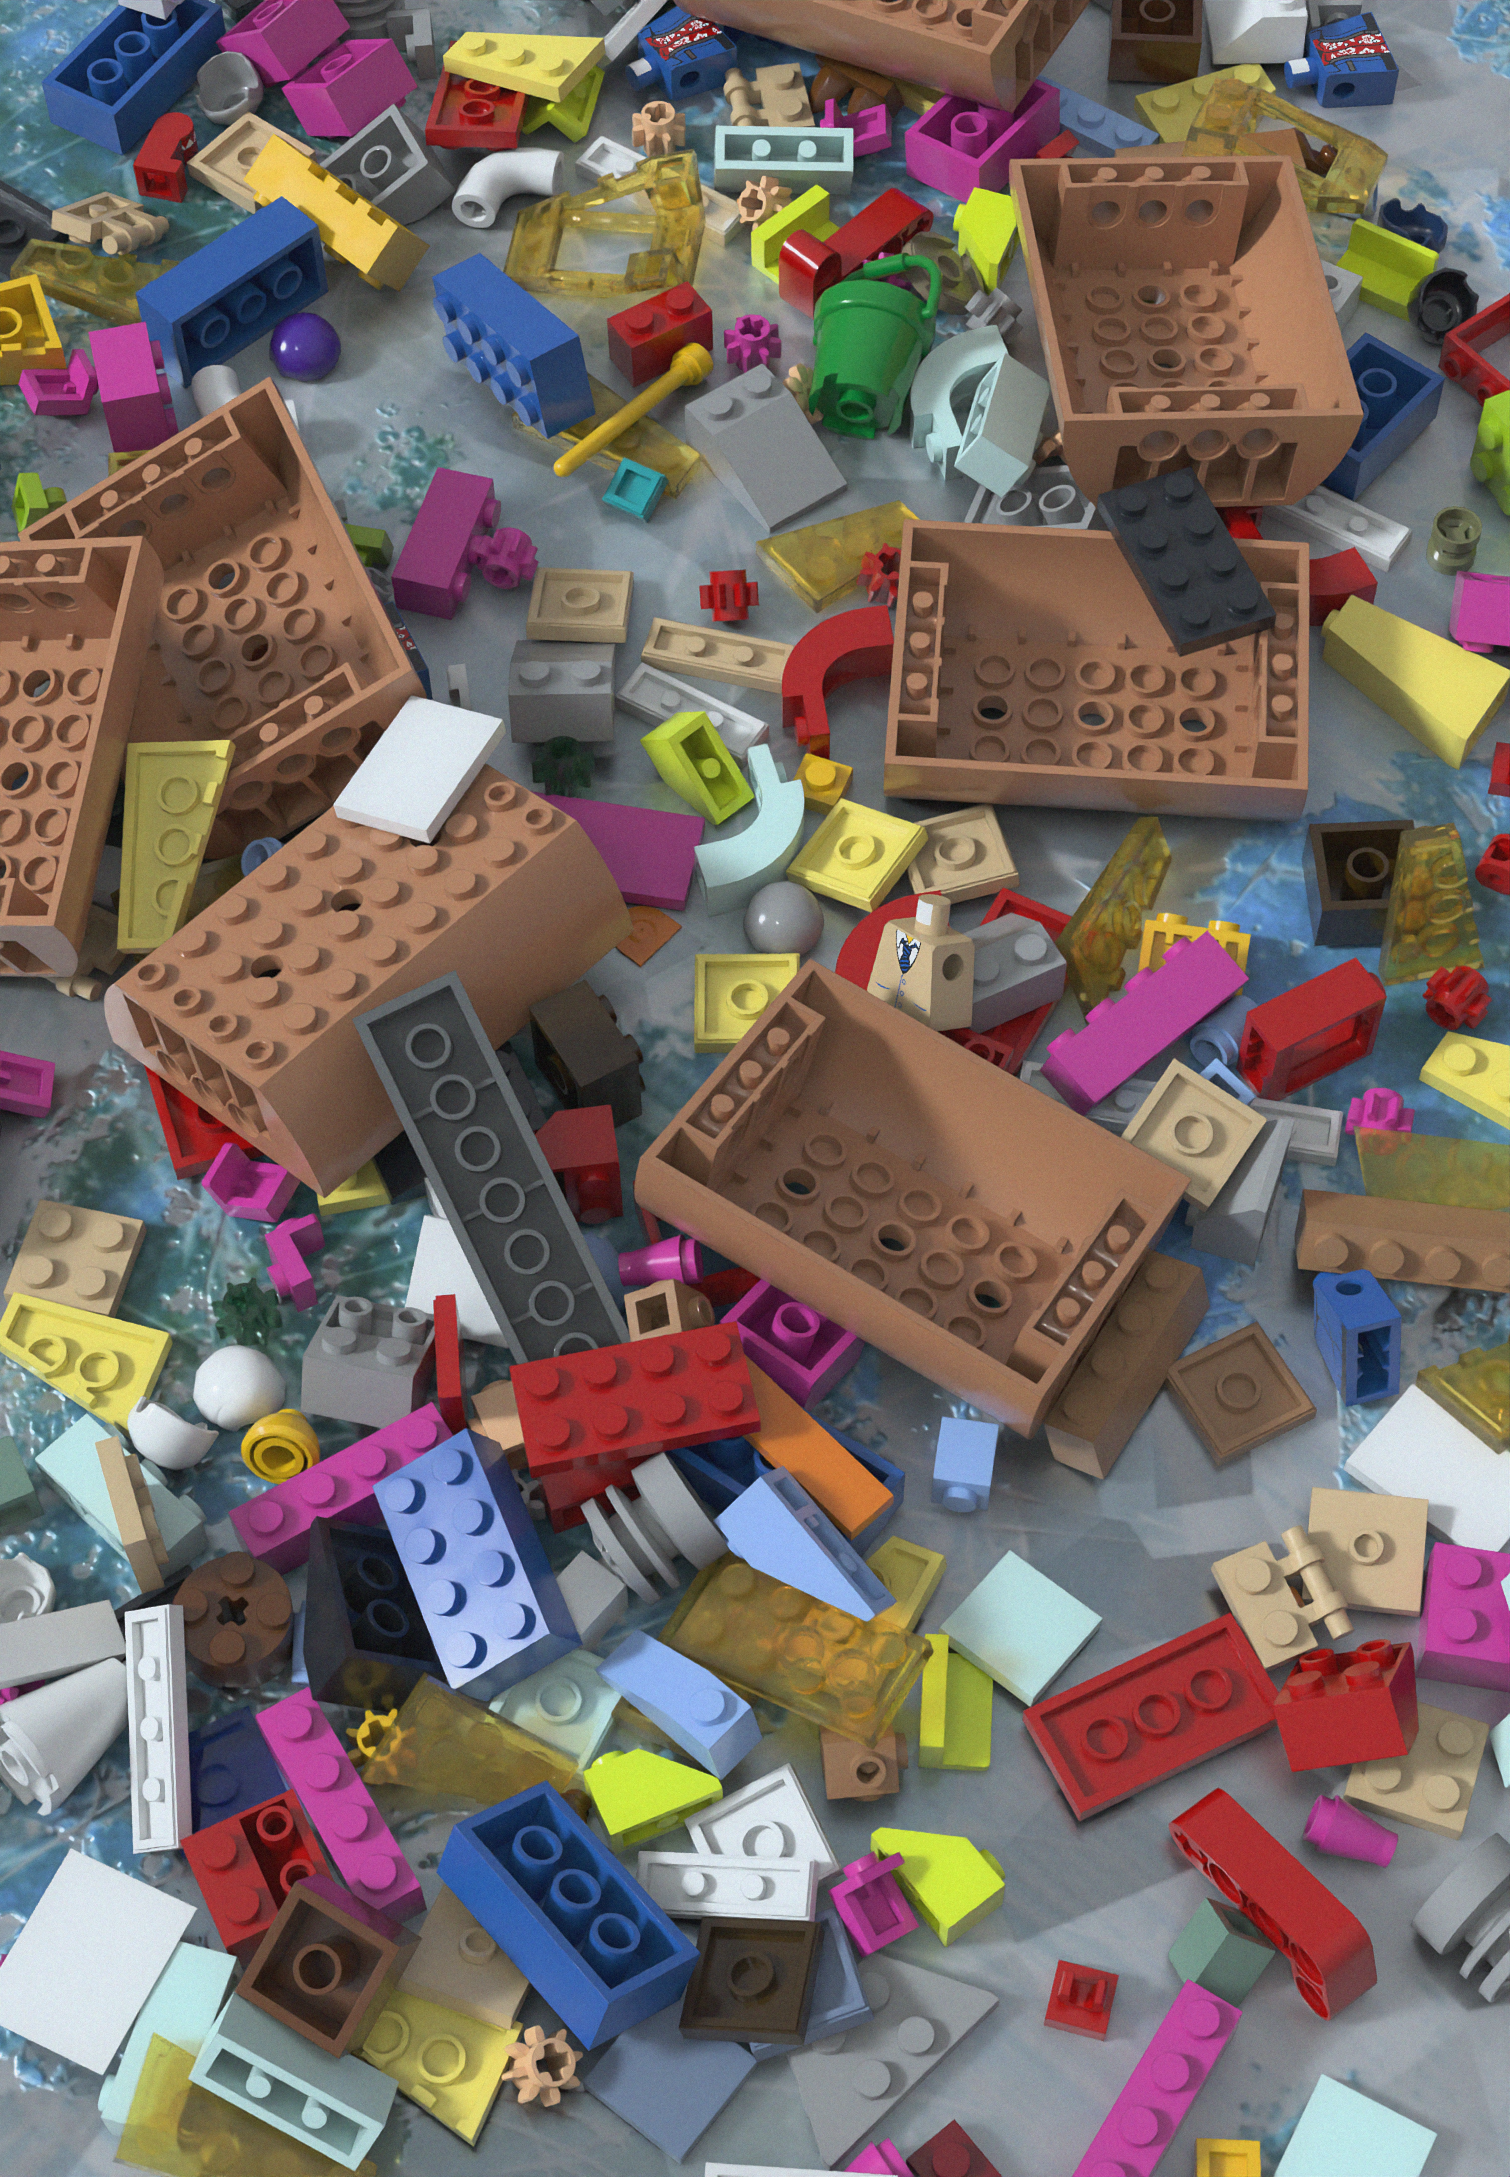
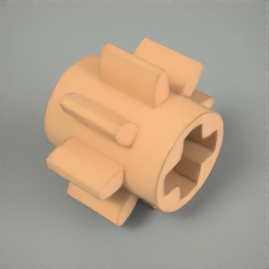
(658, 128)
(762, 201)
(560, 2062)

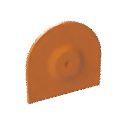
(650, 933)

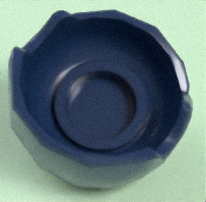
(1414, 224)

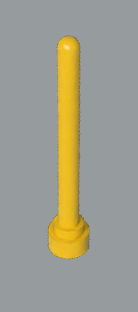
(687, 368)

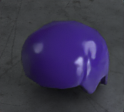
(304, 347)

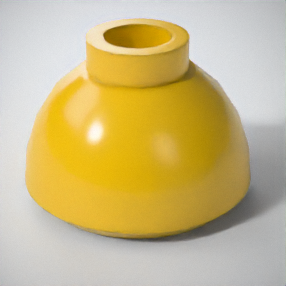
(280, 1446)

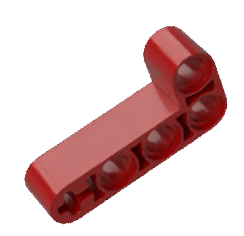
(813, 266)
(1293, 1909)

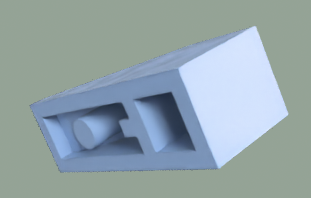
(792, 1540)
(683, 1701)

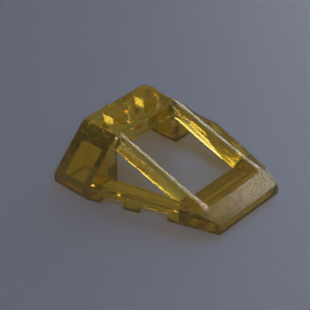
(1239, 108)
(677, 232)

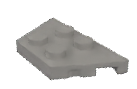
(868, 2070)

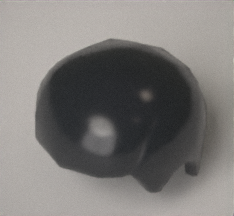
(1441, 304)

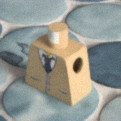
(926, 967)

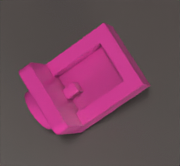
(870, 127)
(61, 390)
(248, 1187)
(287, 1247)
(873, 1903)

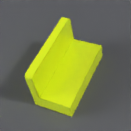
(572, 114)
(807, 212)
(1388, 266)
(954, 1711)

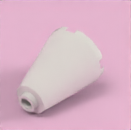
(61, 1732)

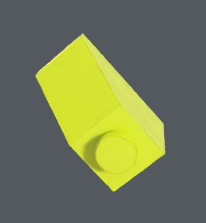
(988, 234)
(698, 765)
(645, 1796)
(943, 1878)

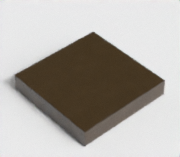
(752, 1981)

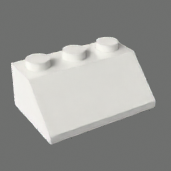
(1255, 30)

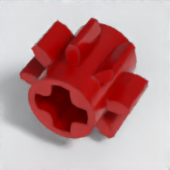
(881, 575)
(729, 595)
(1457, 997)

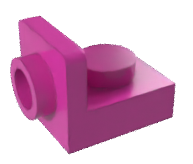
(25, 1084)

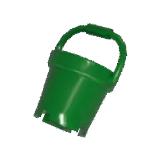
(871, 346)

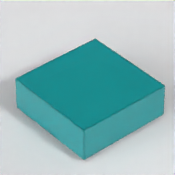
(635, 490)

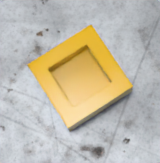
(823, 782)
(1226, 2158)

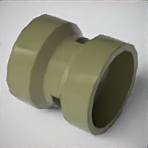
(1453, 540)

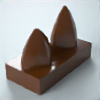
(866, 86)

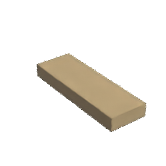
(716, 655)

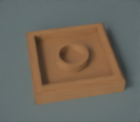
(1238, 1393)

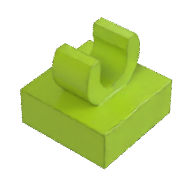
(32, 502)
(371, 544)

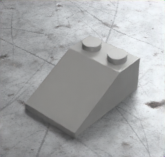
(392, 167)
(762, 448)
(1044, 500)
(562, 690)

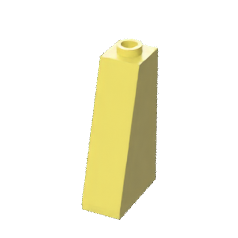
(1416, 677)

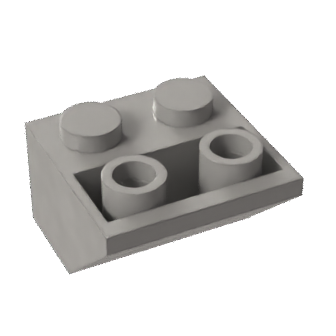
(368, 1362)

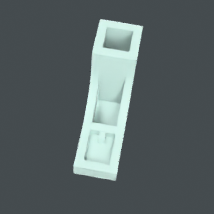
(945, 383)
(743, 865)

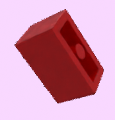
(654, 330)

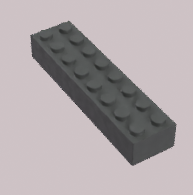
(490, 1173)

